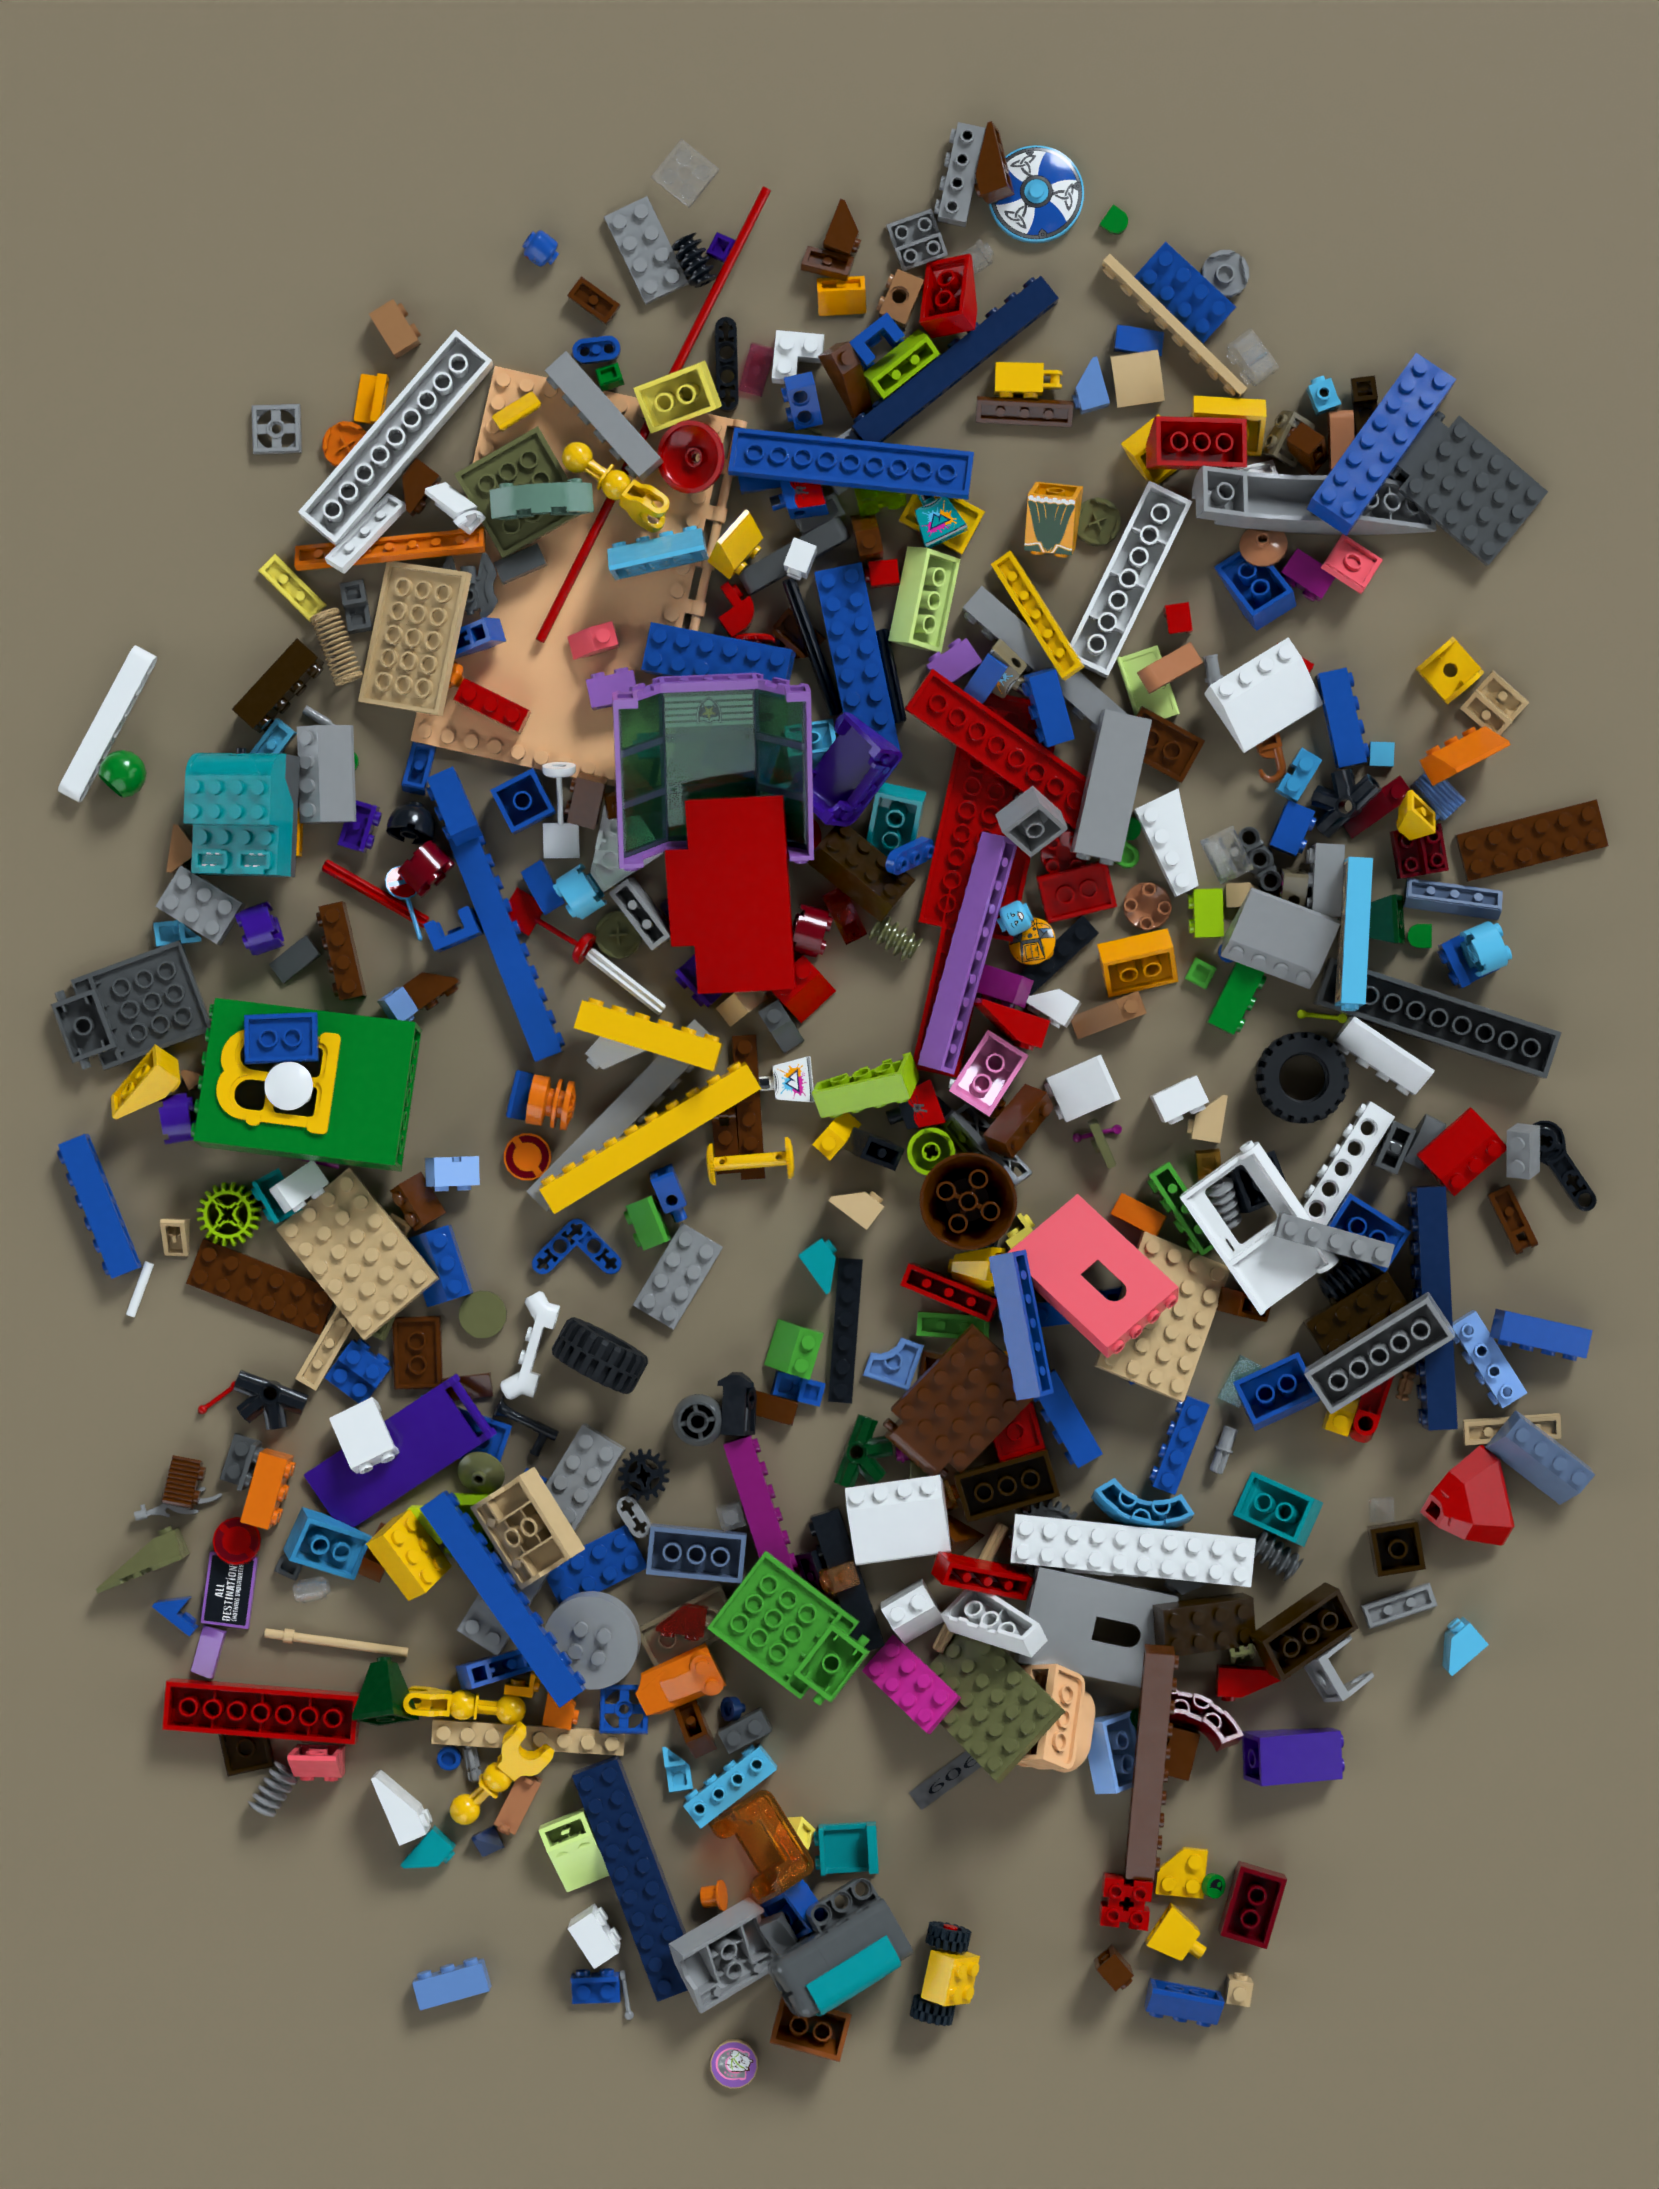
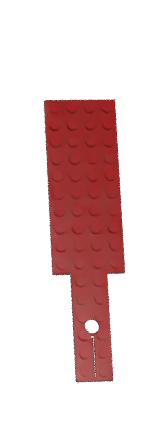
(968, 810)

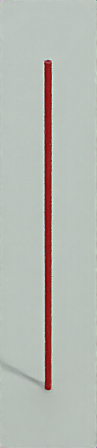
(644, 432)

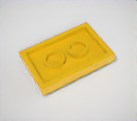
(970, 514)

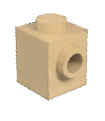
(1238, 1989)

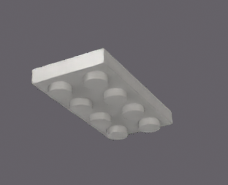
(646, 250)
(677, 1276)

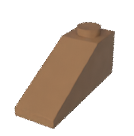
(1108, 1015)

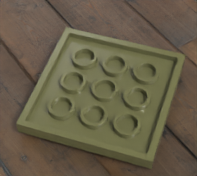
(521, 463)

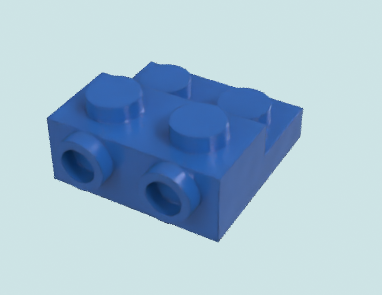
(358, 1371)

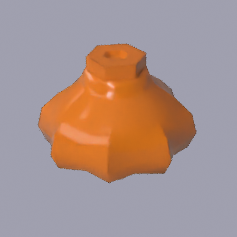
(456, 676)

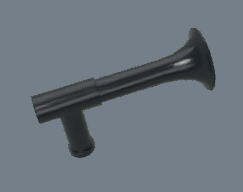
(543, 1430)

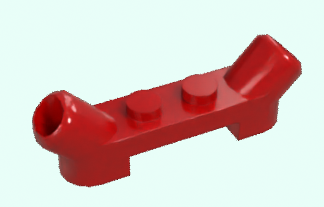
(1369, 1412)

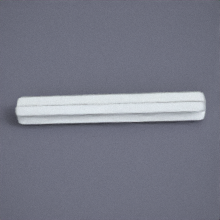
(625, 981)

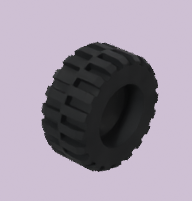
(1334, 1077)
(599, 1355)

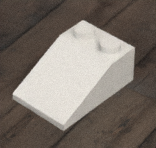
(403, 1811)

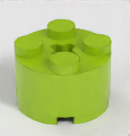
(926, 1138)

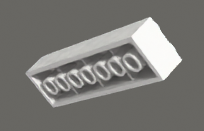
(1129, 578)

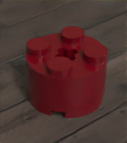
(426, 868)
(809, 930)

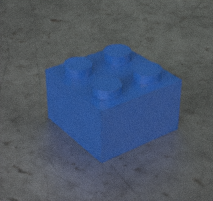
(523, 801)

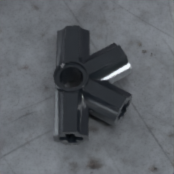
(1334, 800)
(272, 1407)

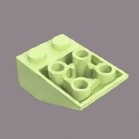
(573, 1850)

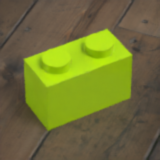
(1207, 913)

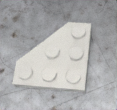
(605, 861)

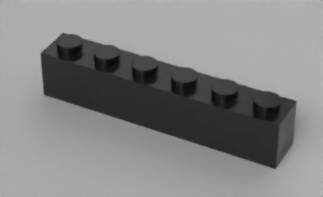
(836, 1550)

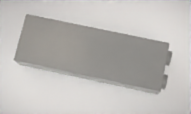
(1110, 787)

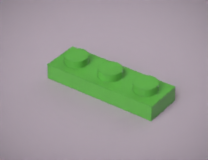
(947, 1324)

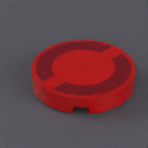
(236, 1542)

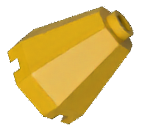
(974, 1270)

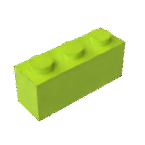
(901, 363)

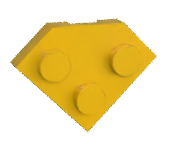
(1183, 1874)

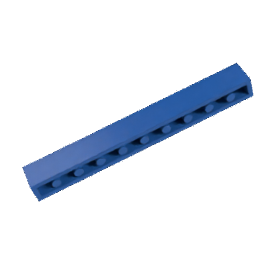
(507, 949)
(503, 1598)

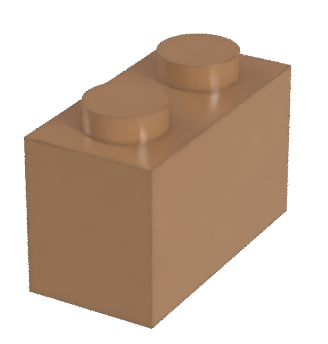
(395, 328)

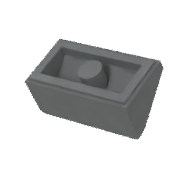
(520, 564)

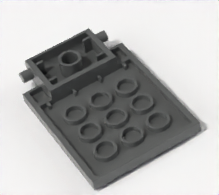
(1467, 486)
(132, 1008)

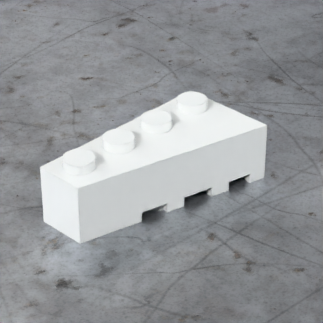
(1168, 837)
(993, 1622)

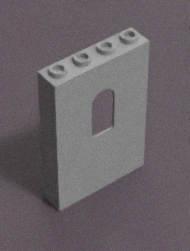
(1067, 1613)

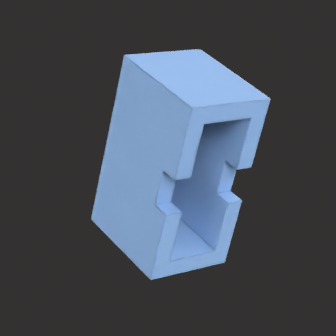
(452, 1171)

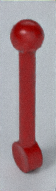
(202, 1409)

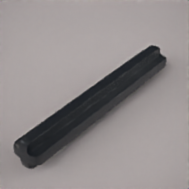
(891, 675)

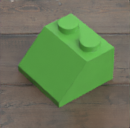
(647, 1223)
(794, 1349)

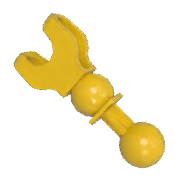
(616, 485)
(463, 1705)
(498, 1776)

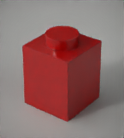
(882, 573)

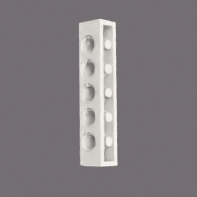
(1380, 1122)

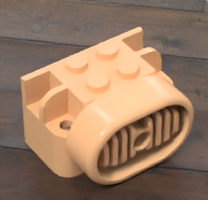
(1070, 1737)

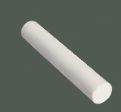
(139, 1289)

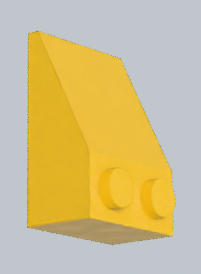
(147, 1083)

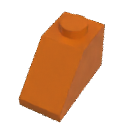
(560, 1717)

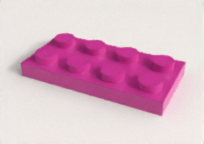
(911, 1684)

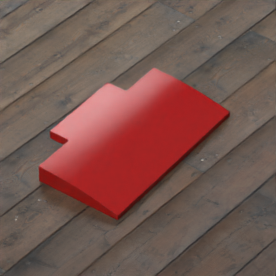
(734, 894)

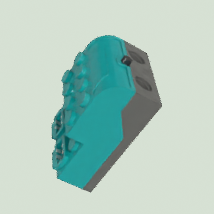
(242, 813)

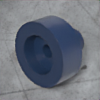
(732, 1708)

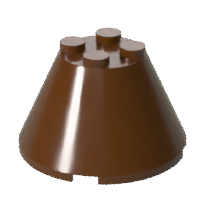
(968, 1201)

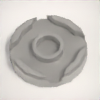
(1226, 272)

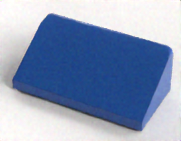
(519, 1095)

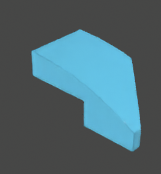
(677, 1772)

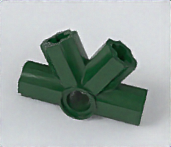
(865, 1463)

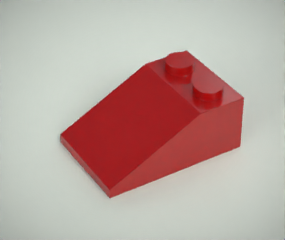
(949, 297)
(1022, 1028)

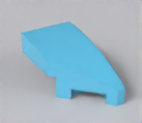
(172, 931)

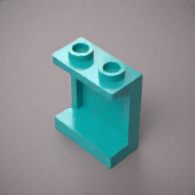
(847, 1848)

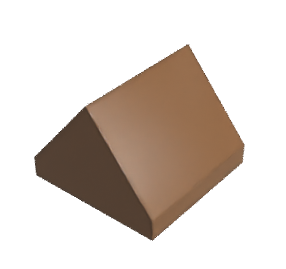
(191, 1079)

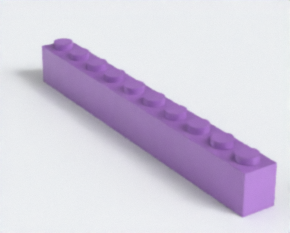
(967, 953)

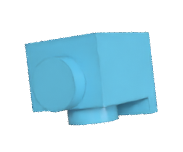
(1323, 404)

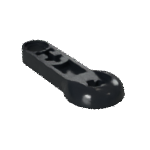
(1561, 1165)

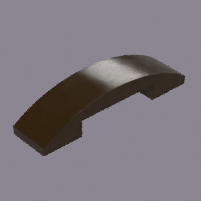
(1363, 399)

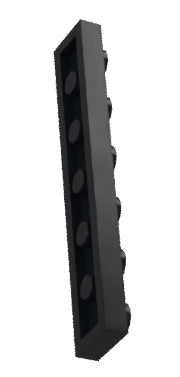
(845, 1330)

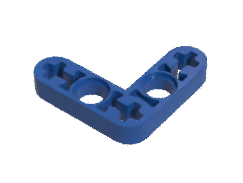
(581, 1241)

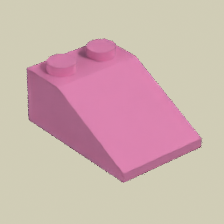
(988, 1073)

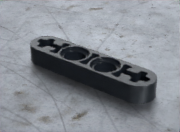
(727, 364)

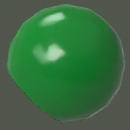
(123, 773)

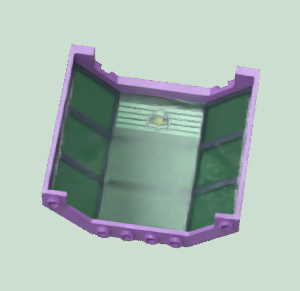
(709, 742)

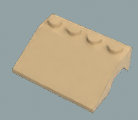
(527, 1528)

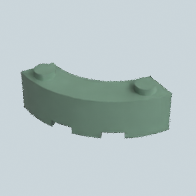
(528, 500)

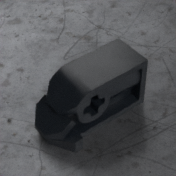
(738, 1405)

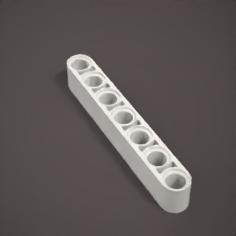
(107, 723)

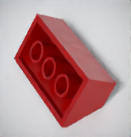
(1197, 442)

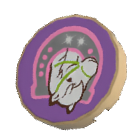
(734, 2063)

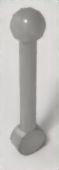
(628, 2014)

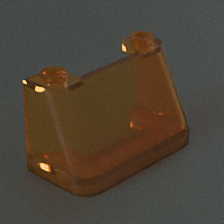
(768, 1842)

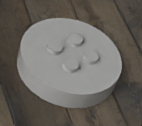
(597, 1636)

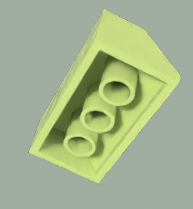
(924, 599)

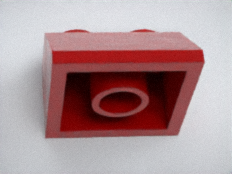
(809, 993)

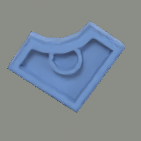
(895, 1366)

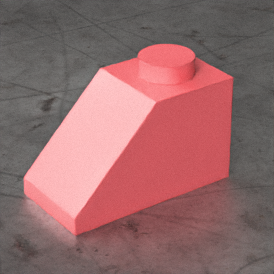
(593, 640)

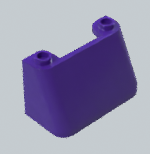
(851, 771)

